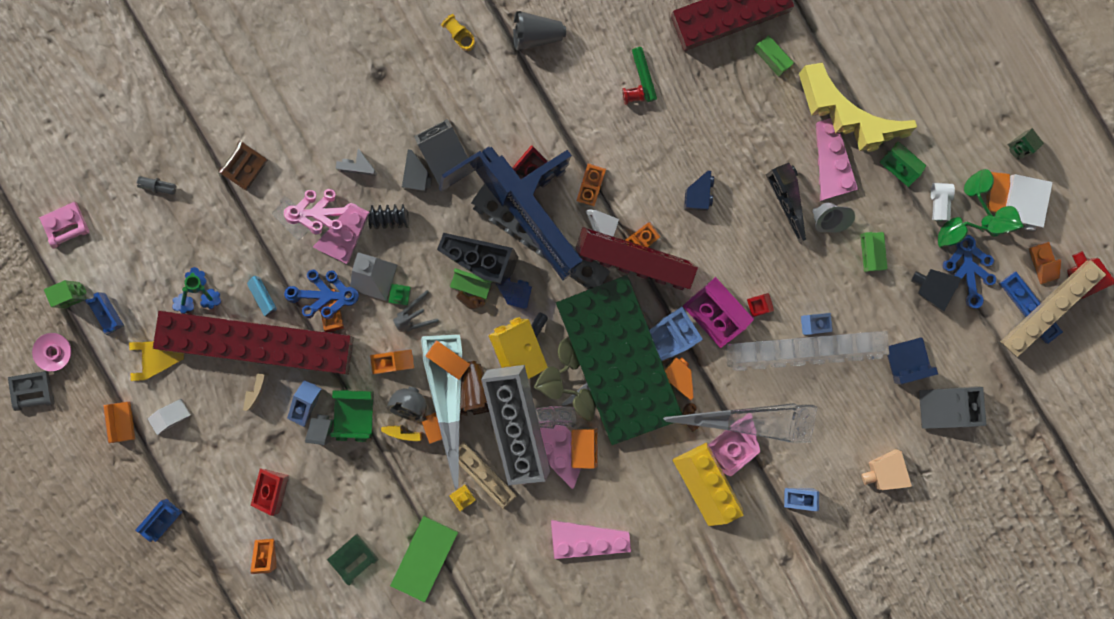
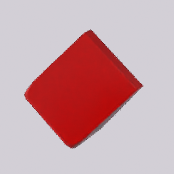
(760, 305)

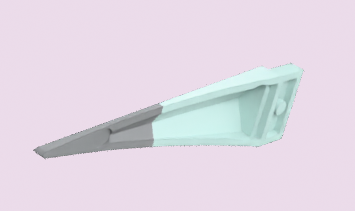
(446, 398)

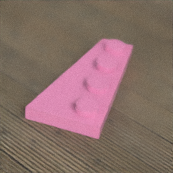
(833, 162)
(586, 540)

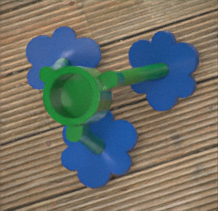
(194, 283)

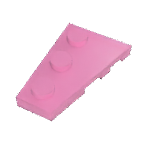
(342, 244)

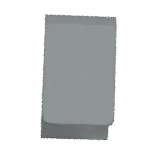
(361, 167)

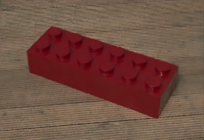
(715, 19)
(635, 258)

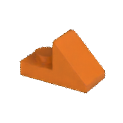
(1045, 263)

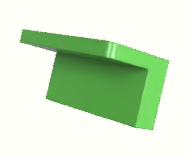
(773, 56)
(873, 251)
(470, 283)

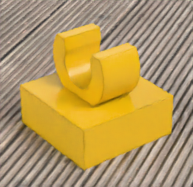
(462, 497)

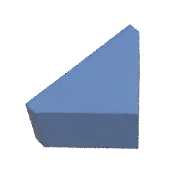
(802, 498)

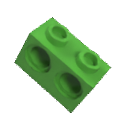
(65, 294)

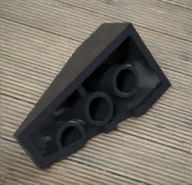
(786, 188)
(484, 259)

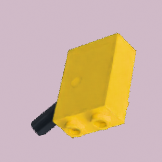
(518, 344)

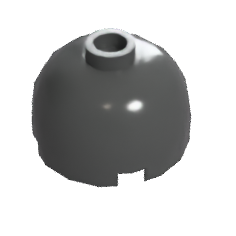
(408, 404)

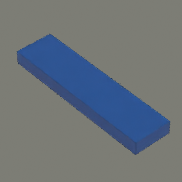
(1027, 302)

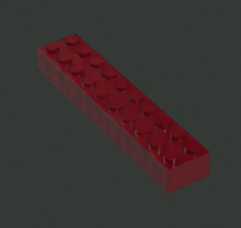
(253, 342)

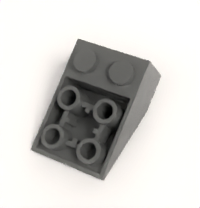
(952, 407)

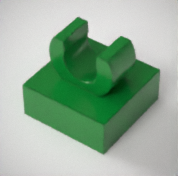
(399, 294)

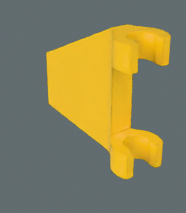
(153, 360)

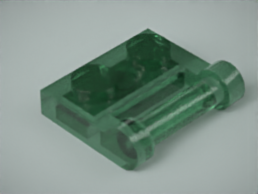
(348, 554)

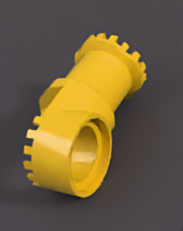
(458, 32)

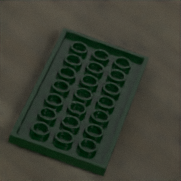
(619, 359)

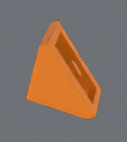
(263, 556)

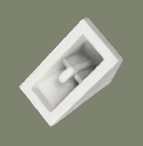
(602, 222)
(168, 416)

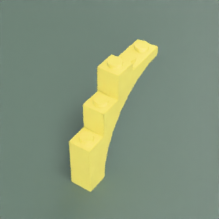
(826, 99)

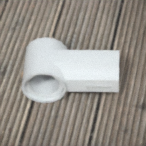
(942, 195)

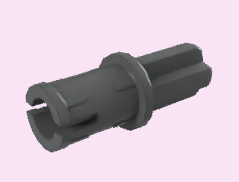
(156, 185)

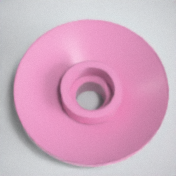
(43, 354)

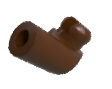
(470, 302)

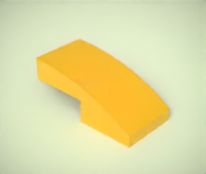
(397, 432)

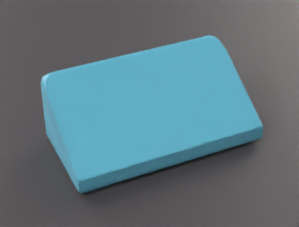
(261, 295)

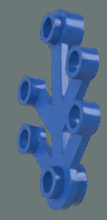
(970, 267)
(323, 295)

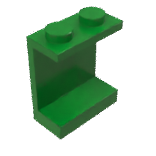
(353, 415)

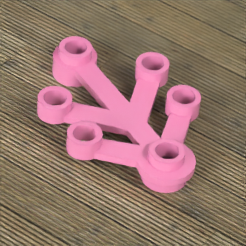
(317, 212)

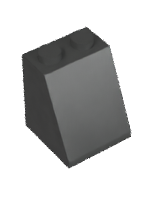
(441, 148)

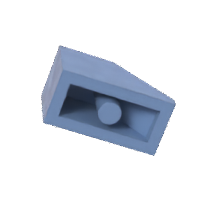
(303, 403)

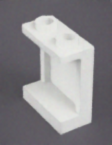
(1031, 200)

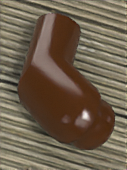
(690, 408)

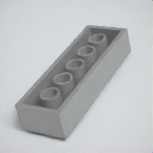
(516, 425)

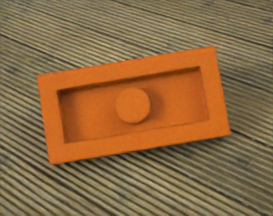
(119, 422)
(584, 448)

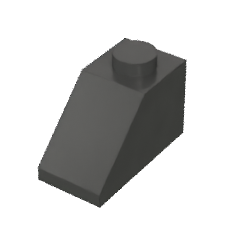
(415, 175)
(320, 430)

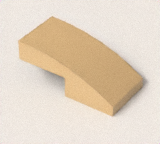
(253, 397)

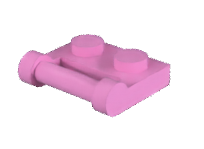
(61, 219)

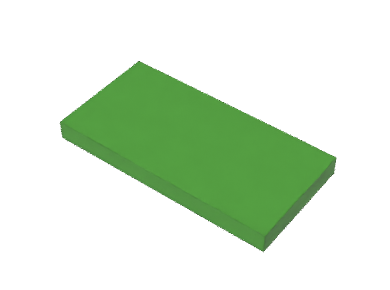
(424, 558)

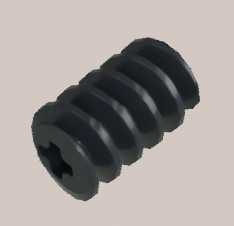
(388, 216)

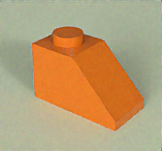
(392, 361)
(680, 376)

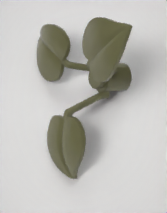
(551, 383)

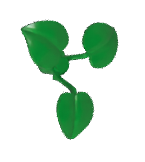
(1005, 220)

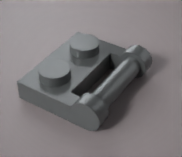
(30, 384)

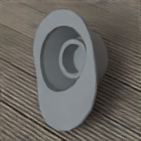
(833, 218)

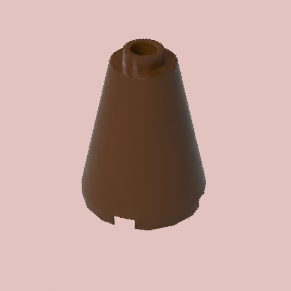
(472, 391)

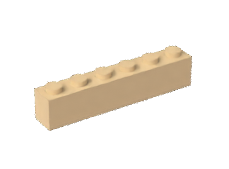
(1053, 308)

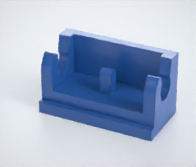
(104, 313)
(158, 520)

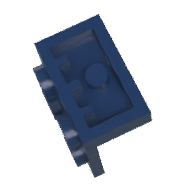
(910, 361)

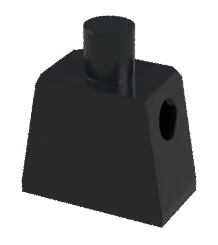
(936, 287)

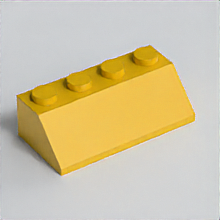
(708, 486)

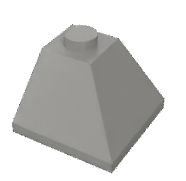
(372, 276)

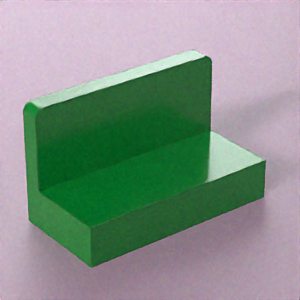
(903, 164)

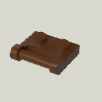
(247, 169)

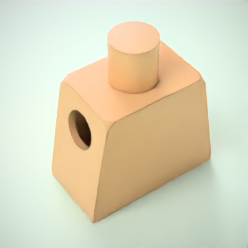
(888, 472)

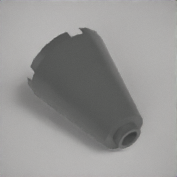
(536, 30)

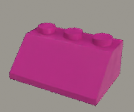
(718, 312)

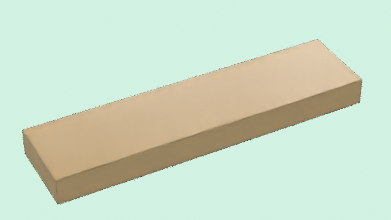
(485, 476)

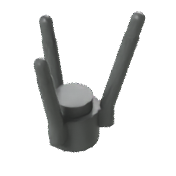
(404, 320)

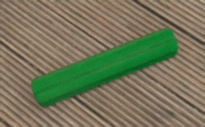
(644, 74)

